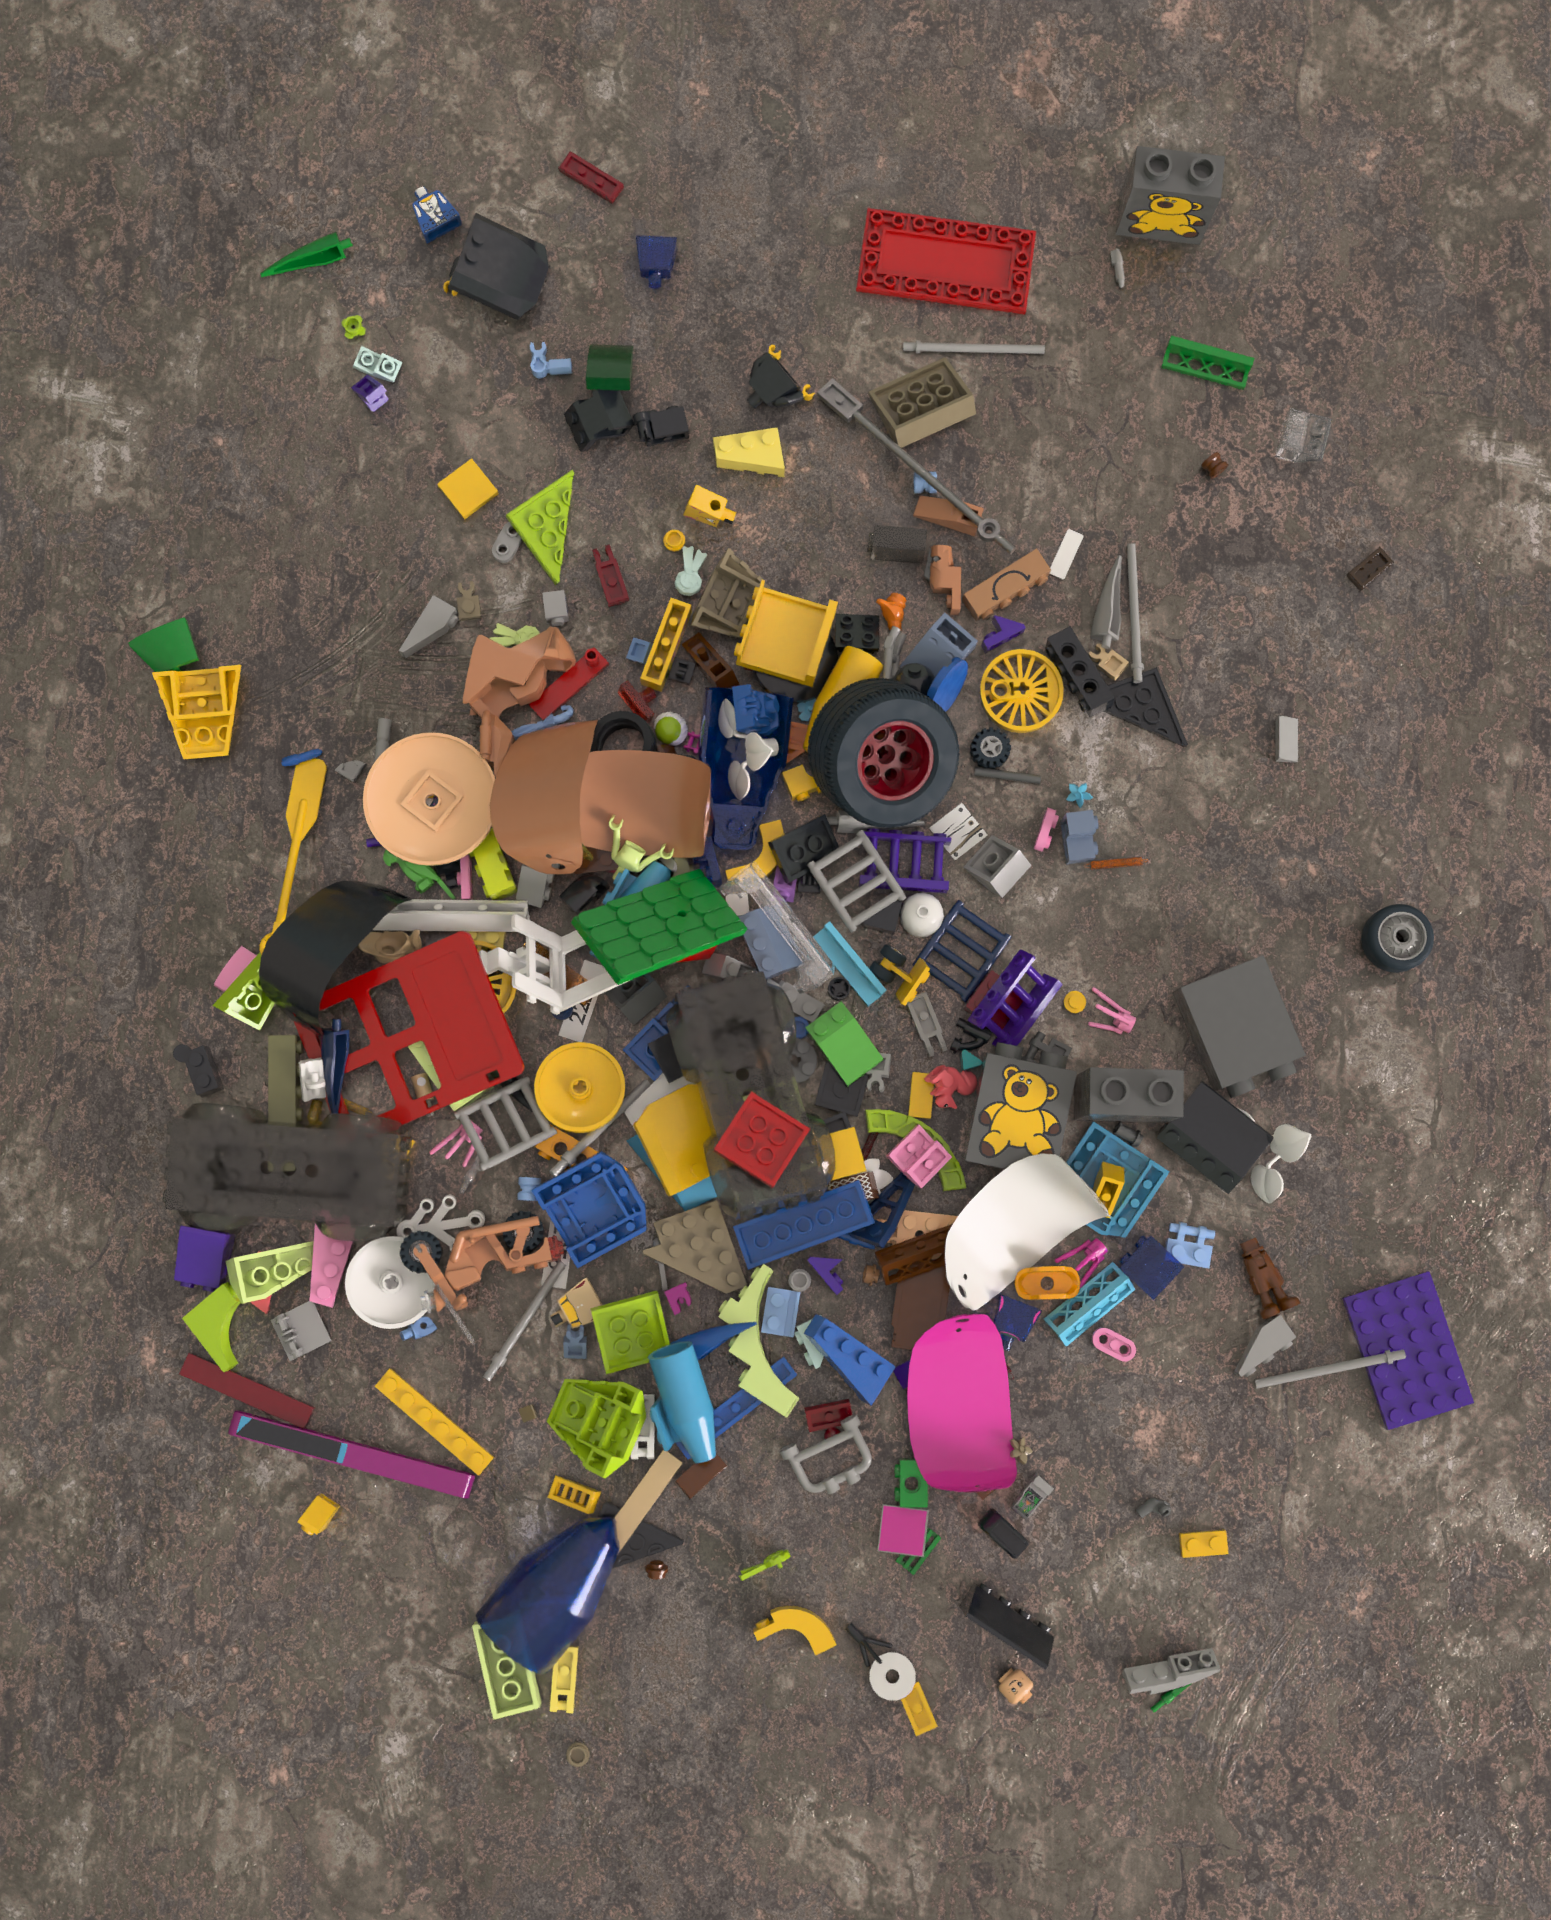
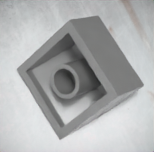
(997, 866)

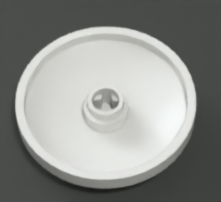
(382, 1287)

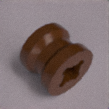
(1214, 465)

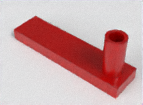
(569, 683)

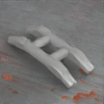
(892, 649)

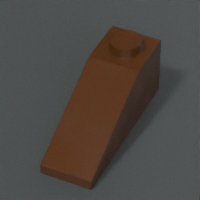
(710, 662)

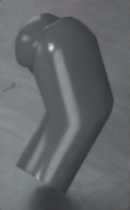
(1154, 1505)

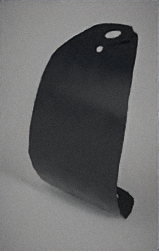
(315, 943)

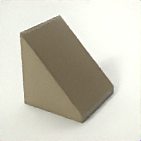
(528, 1413)

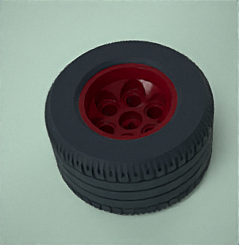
(845, 744)

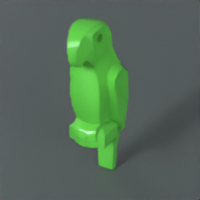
(420, 874)

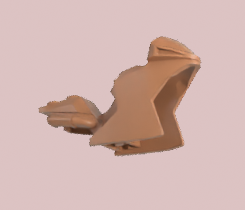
(508, 677)

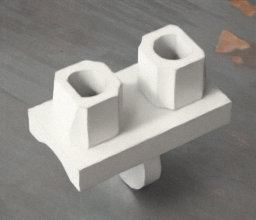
(312, 1079)

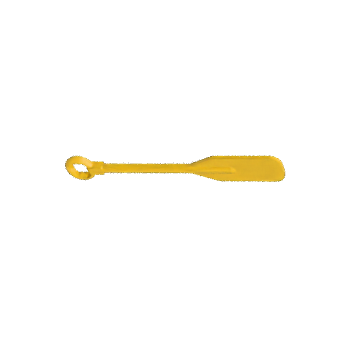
(300, 816)

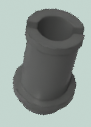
(1128, 1134)

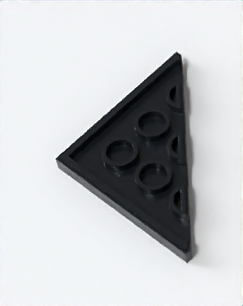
(1146, 706)
(644, 1541)

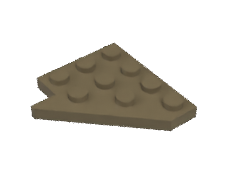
(699, 1247)

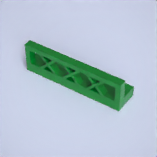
(1210, 355)

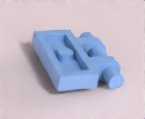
(1188, 1252)

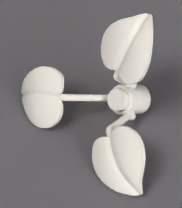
(757, 751)
(1289, 1145)

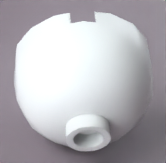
(921, 915)

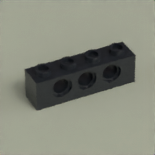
(1068, 642)

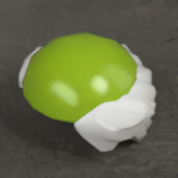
(670, 728)

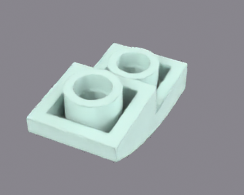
(377, 365)

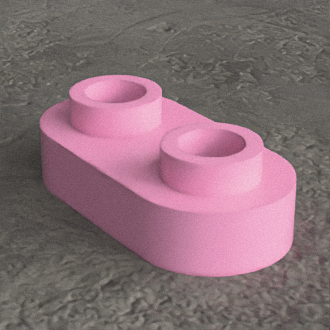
(1043, 839)
(1113, 1344)

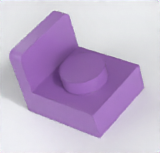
(786, 890)

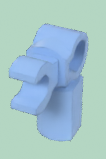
(541, 368)

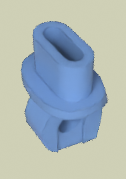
(416, 1332)

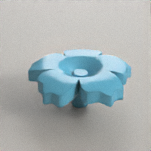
(805, 710)

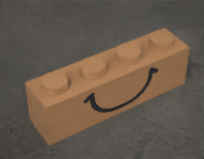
(1006, 585)

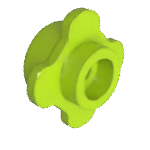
(353, 321)

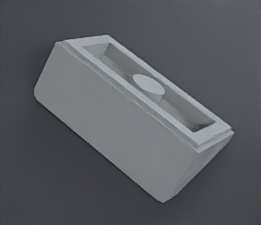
(1286, 739)

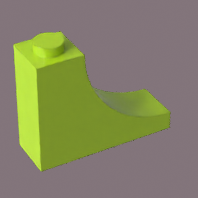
(211, 1324)

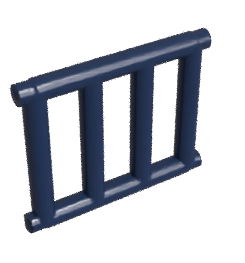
(991, 957)

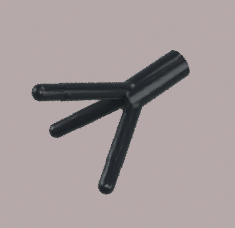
(863, 1643)

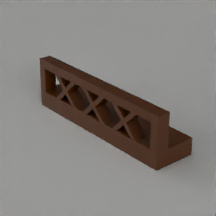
(915, 1249)

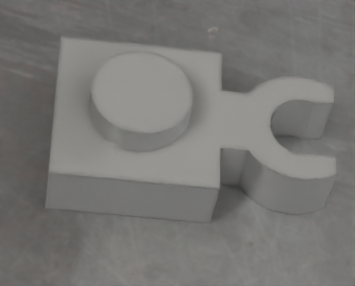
(879, 1071)

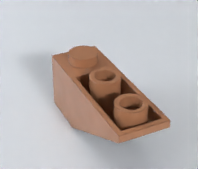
(945, 514)

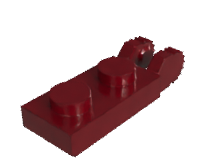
(610, 578)

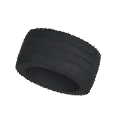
(619, 720)

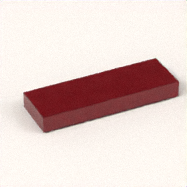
(591, 177)

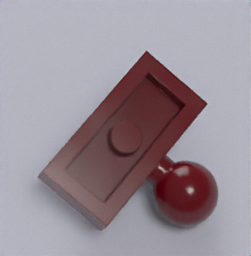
(828, 1416)

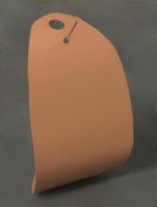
(656, 795)
(539, 797)

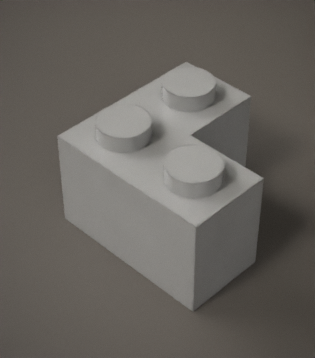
(534, 885)

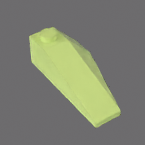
(266, 1272)

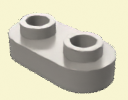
(506, 540)

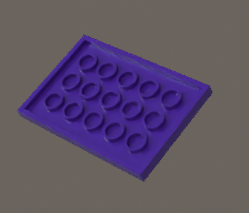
(1412, 1319)

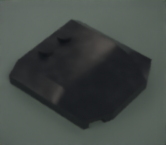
(500, 268)

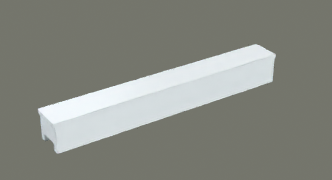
(454, 915)

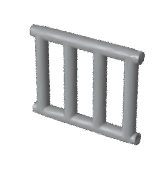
(839, 905)
(483, 1105)

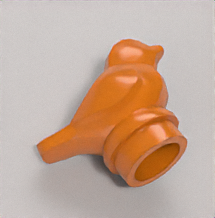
(893, 609)

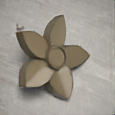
(1020, 1450)

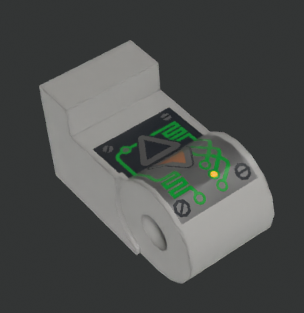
(1031, 1496)

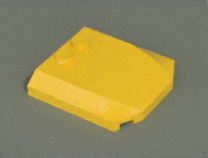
(674, 1138)

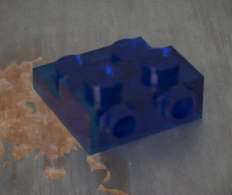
(710, 863)
(1150, 1266)

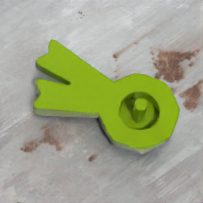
(770, 1561)

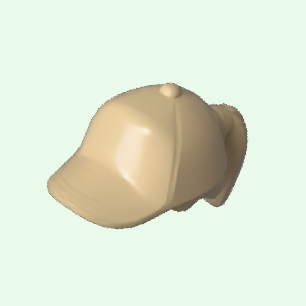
(390, 945)

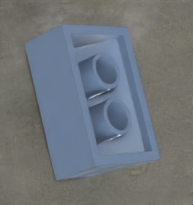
(767, 946)

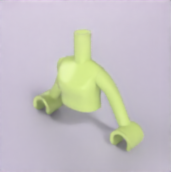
(631, 854)

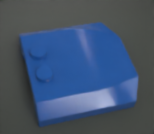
(593, 1207)

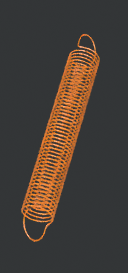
(1117, 862)

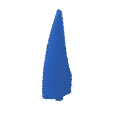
(709, 1339)

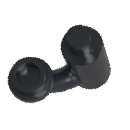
(981, 1036)

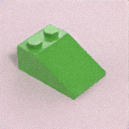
(844, 1043)

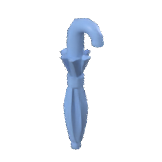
(548, 722)

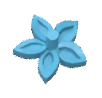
(1078, 794)

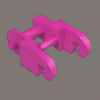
(688, 747)

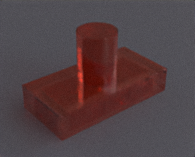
(638, 701)

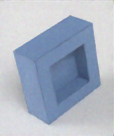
(639, 651)

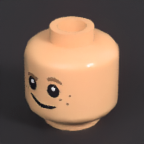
(1015, 1686)

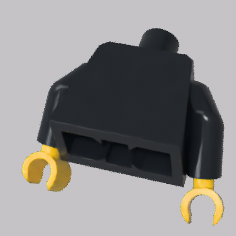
(774, 383)

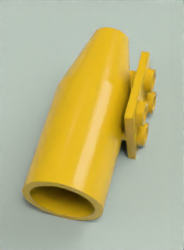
(850, 668)

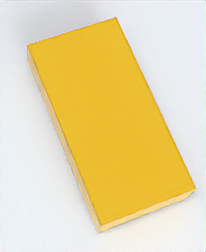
(920, 1099)

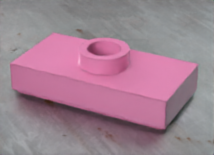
(464, 878)

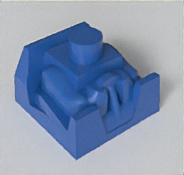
(755, 711)

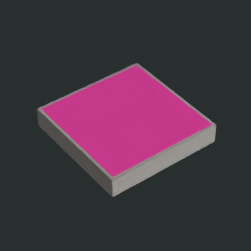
(903, 1530)

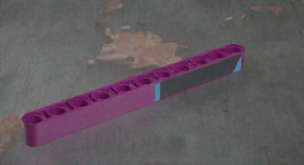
(351, 1454)

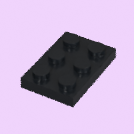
(803, 845)

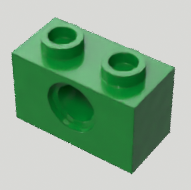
(910, 1497)

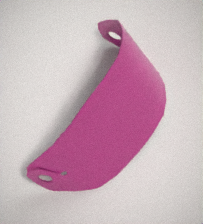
(961, 1406)

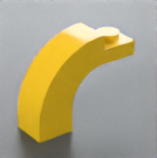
(766, 859)
(801, 1620)

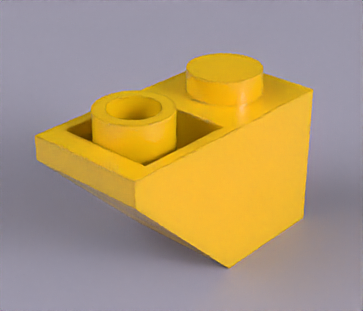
(318, 1514)

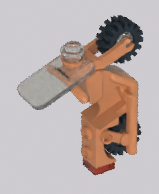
(470, 1254)

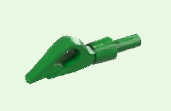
(1168, 1697)

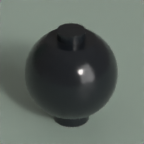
(916, 676)

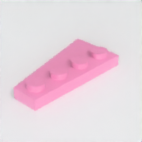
(328, 1267)

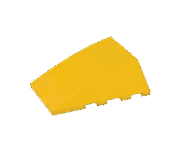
(201, 708)

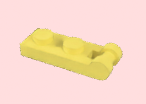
(564, 1681)

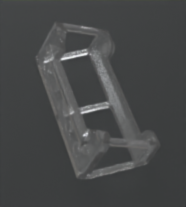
(815, 965)

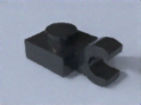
(448, 870)

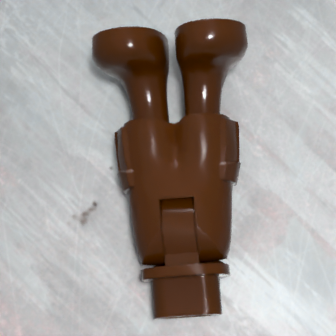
(1263, 1277)

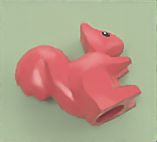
(947, 1082)

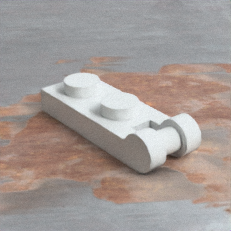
(646, 1432)

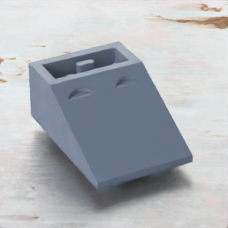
(941, 644)

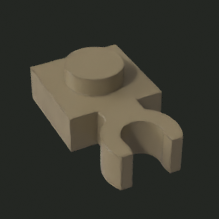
(468, 605)

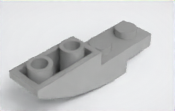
(1171, 1674)

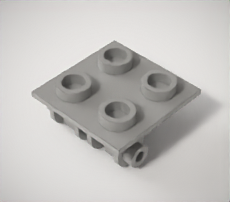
(301, 1330)

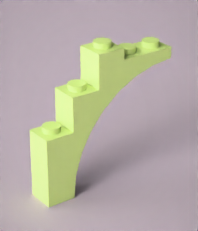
(746, 1346)

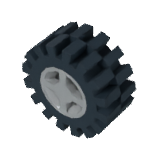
(997, 744)

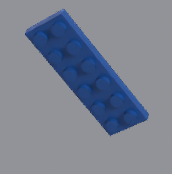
(804, 1226)

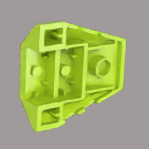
(599, 1422)

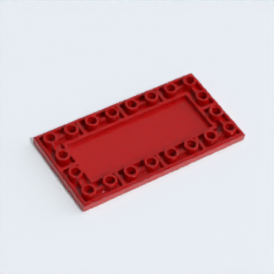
(946, 261)

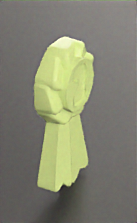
(511, 637)

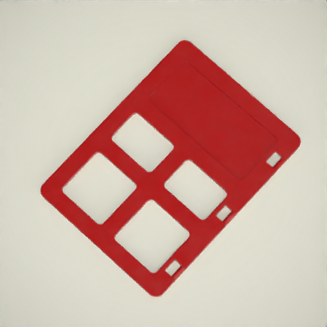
(453, 1017)

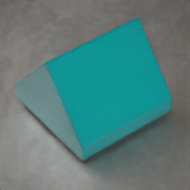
(968, 1060)

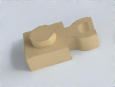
(1110, 663)

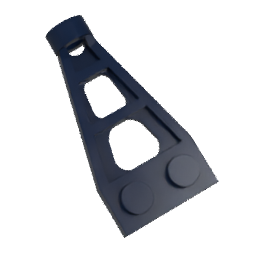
(880, 1232)

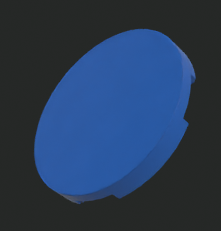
(948, 683)

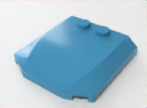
(1140, 1174)

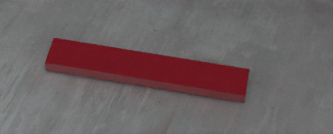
(247, 1390)

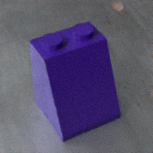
(203, 1257)

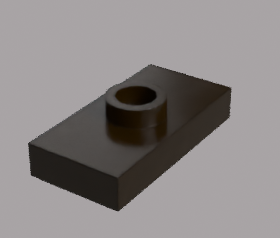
(1370, 568)

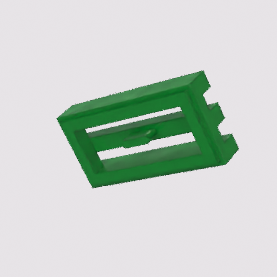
(906, 1565)

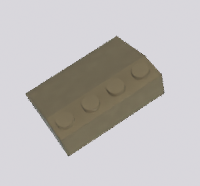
(923, 402)

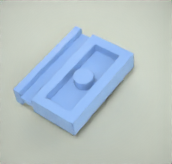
(780, 1312)

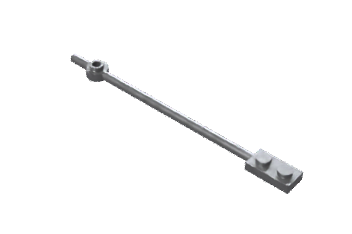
(849, 407)

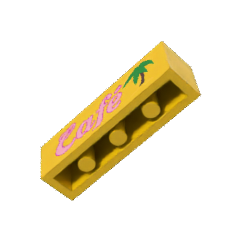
(666, 644)

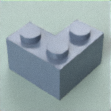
(1077, 836)

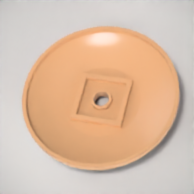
(405, 779)

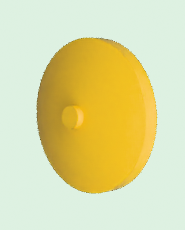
(579, 1087)

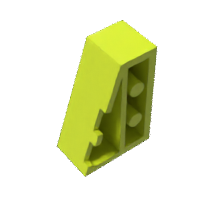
(493, 869)

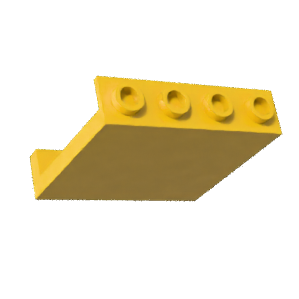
(785, 635)

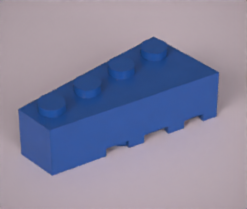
(855, 1362)

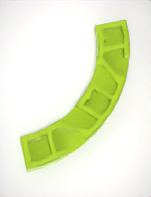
(900, 1125)

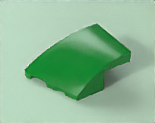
(166, 646)

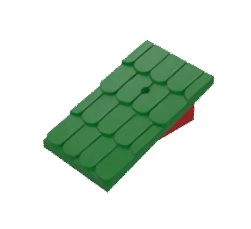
(659, 926)

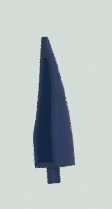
(334, 1056)

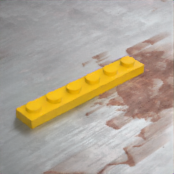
(434, 1421)

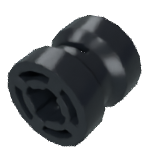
(841, 990)

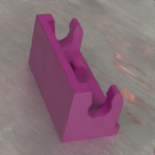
(678, 1293)

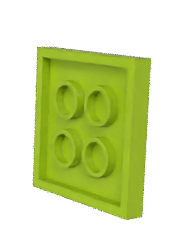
(629, 1331)

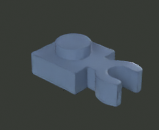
(575, 1343)

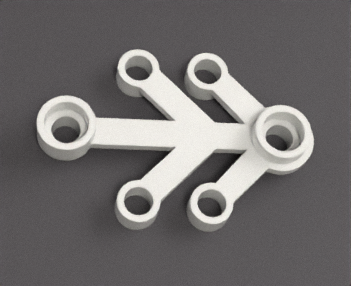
(435, 1225)

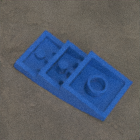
(638, 1047)

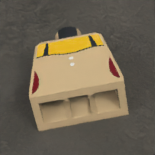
(576, 1305)

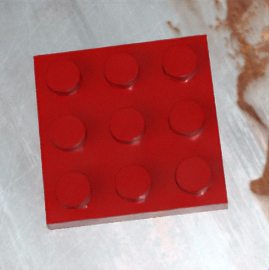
(761, 1139)

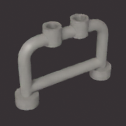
(831, 1483)

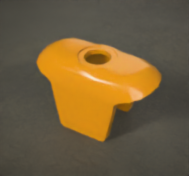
(1065, 1283)

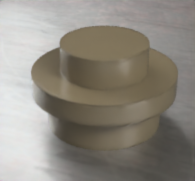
(578, 1754)

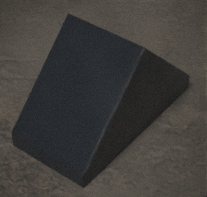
(884, 920)

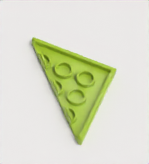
(543, 524)

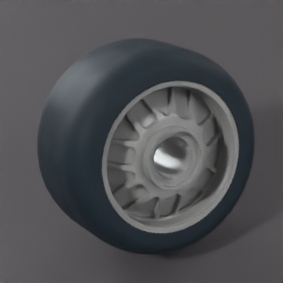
(1381, 943)

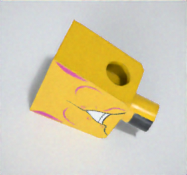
(701, 505)

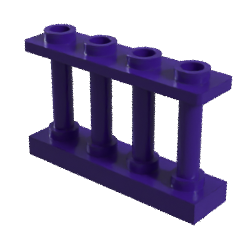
(914, 881)
(1028, 1011)

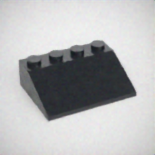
(1215, 1137)
(1008, 1624)

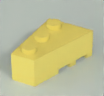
(750, 451)

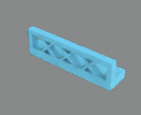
(849, 964)
(1093, 1307)

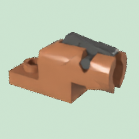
(944, 577)

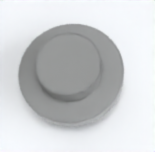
(799, 1280)

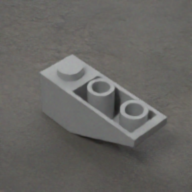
(1265, 1341)

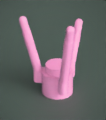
(1122, 1019)
(464, 1136)

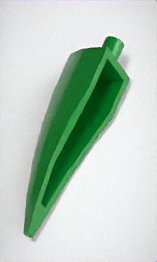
(316, 253)

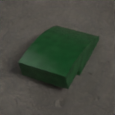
(609, 367)

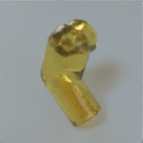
(314, 1112)

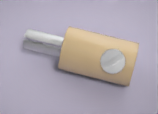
(422, 1087)

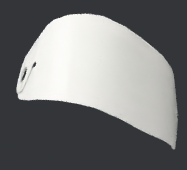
(1015, 1225)

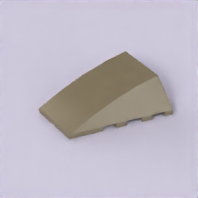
(727, 597)

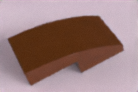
(700, 1475)

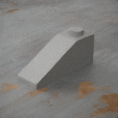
(431, 625)

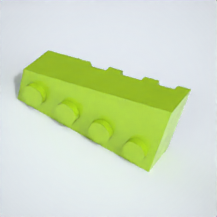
(246, 998)

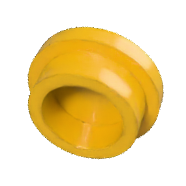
(674, 540)
(1074, 1002)

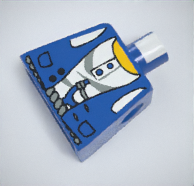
(434, 214)

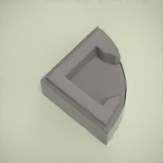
(351, 770)

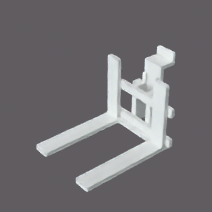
(528, 966)

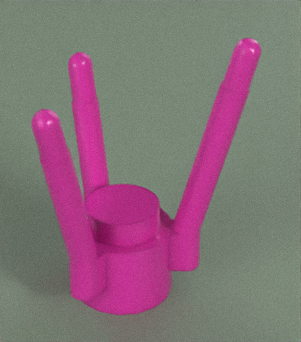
(1094, 1251)

